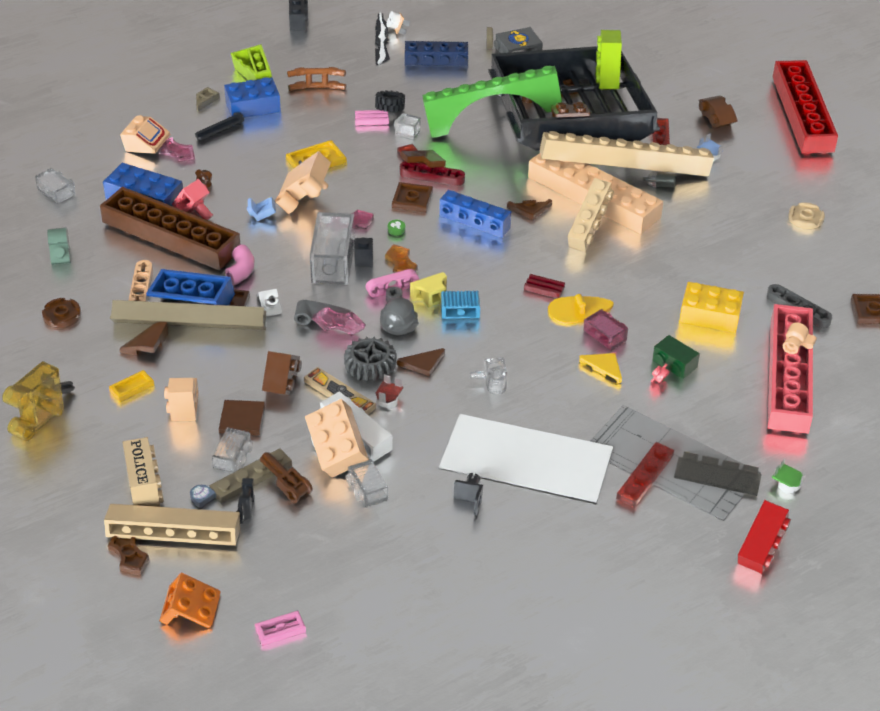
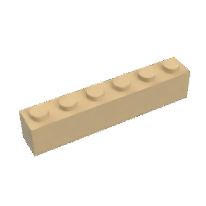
(172, 524)

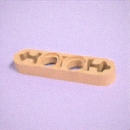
(141, 286)

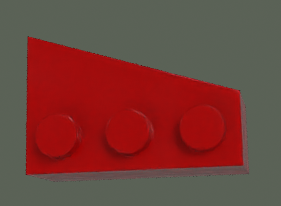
(764, 537)

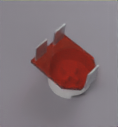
(388, 392)

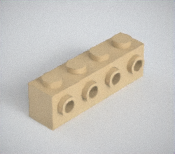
(590, 214)

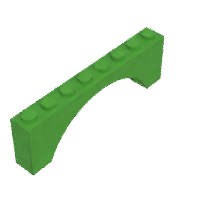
(446, 105)

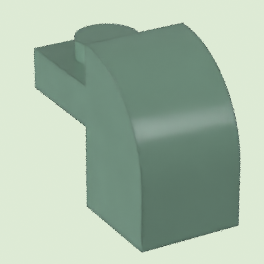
(58, 245)

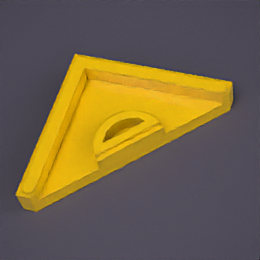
(604, 364)

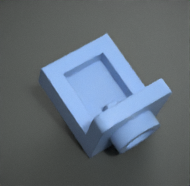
(261, 210)

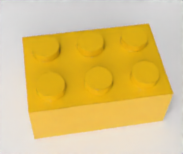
(711, 307)

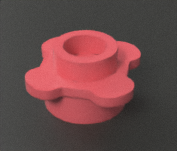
(660, 373)

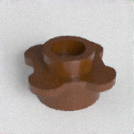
(206, 174)

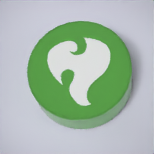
(396, 227)

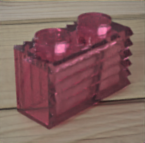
(606, 329)

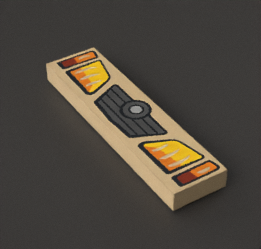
(330, 385)

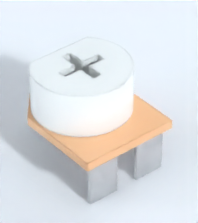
(395, 21)

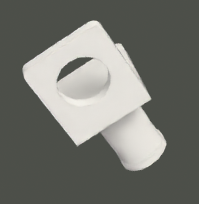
(270, 301)

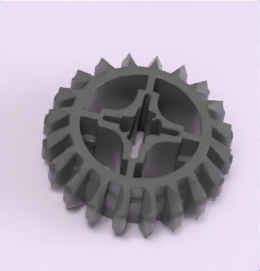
(370, 358)

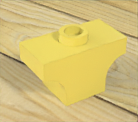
(429, 289)

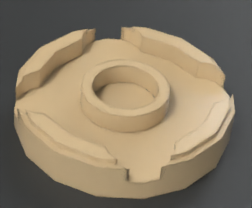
(806, 216)

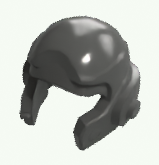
(399, 317)

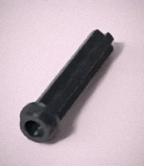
(237, 118)

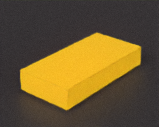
(131, 386)

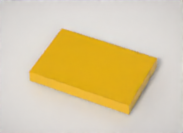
(327, 149)

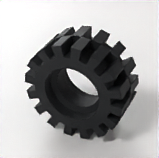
(390, 101)

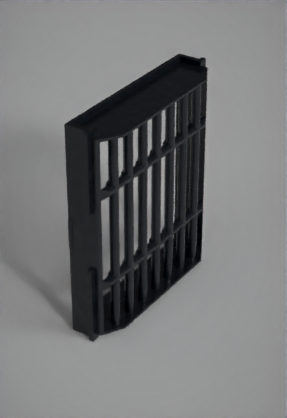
(575, 65)

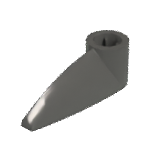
(306, 309)

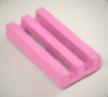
(371, 117)
(281, 630)

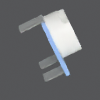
(715, 148)

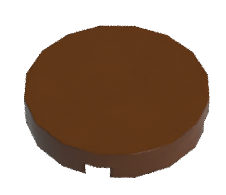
(61, 313)

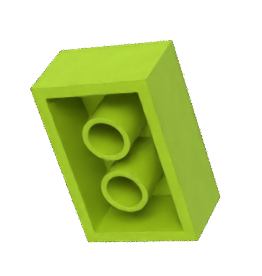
(608, 59)

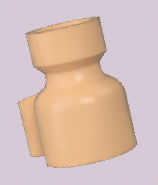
(796, 336)

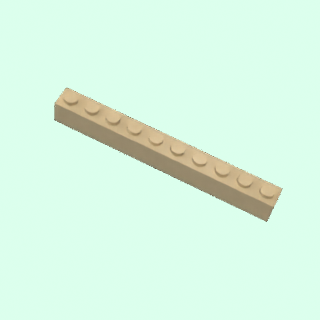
(626, 153)

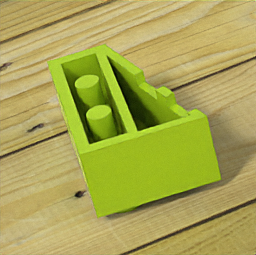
(251, 63)

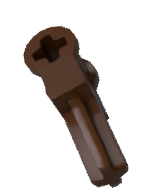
(288, 481)

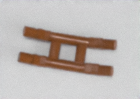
(308, 72)

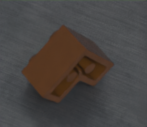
(279, 372)

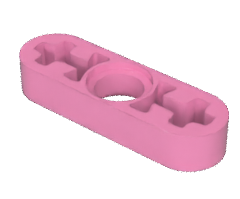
(378, 286)

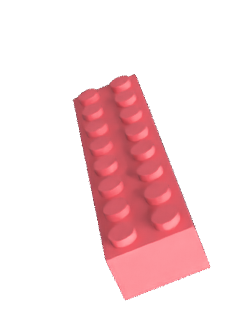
(790, 374)

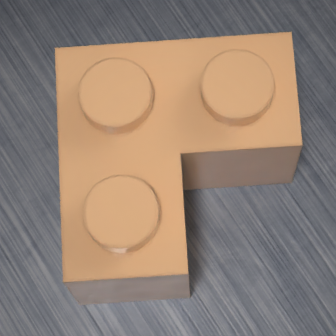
(182, 398)

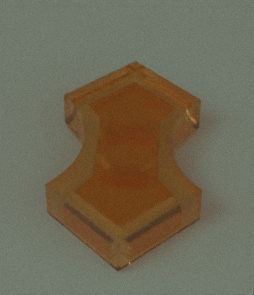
(399, 258)

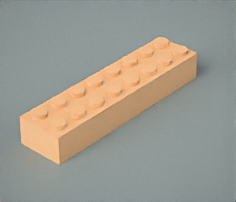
(573, 179)

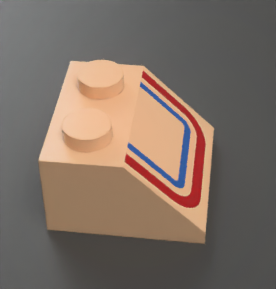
(144, 135)

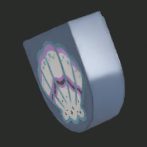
(201, 495)

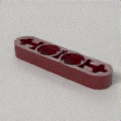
(450, 176)

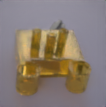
(37, 398)

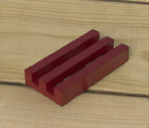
(544, 286)

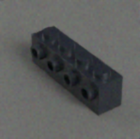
(298, 14)

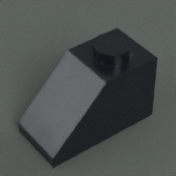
(363, 252)

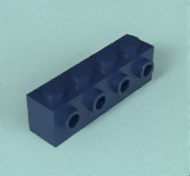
(436, 53)

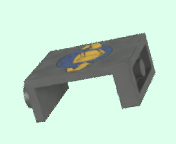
(517, 40)

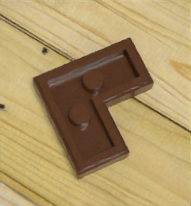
(429, 157)

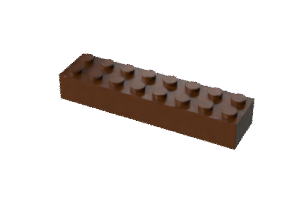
(170, 227)

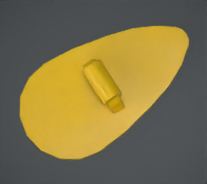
(576, 308)

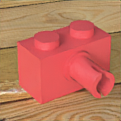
(193, 198)

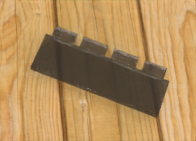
(711, 474)

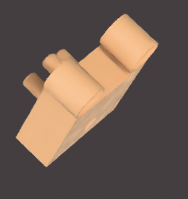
(303, 181)

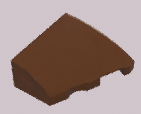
(147, 340)

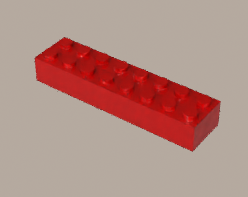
(805, 107)

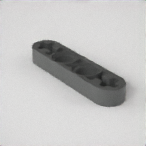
(780, 295)

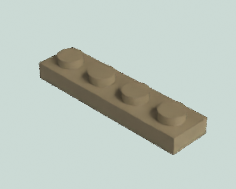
(232, 484)

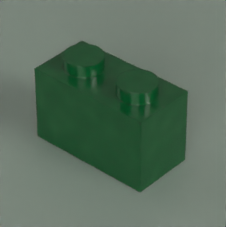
(679, 357)

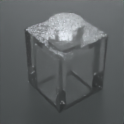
(407, 126)

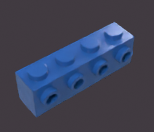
(475, 213)

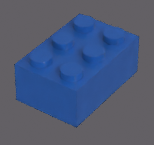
(253, 97)

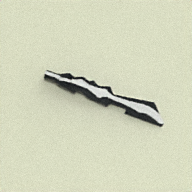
(381, 53)

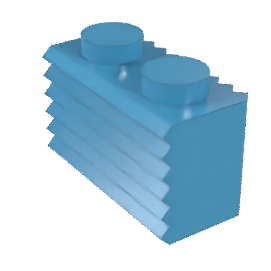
(460, 304)

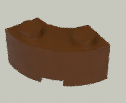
(717, 111)

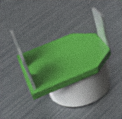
(788, 477)

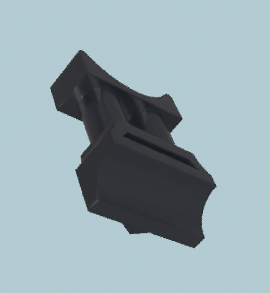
(246, 499)

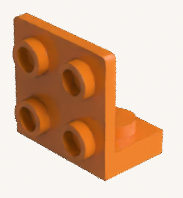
(191, 600)

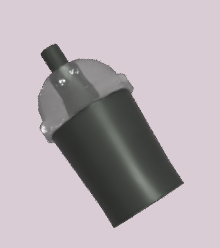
(661, 179)

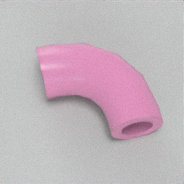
(243, 266)

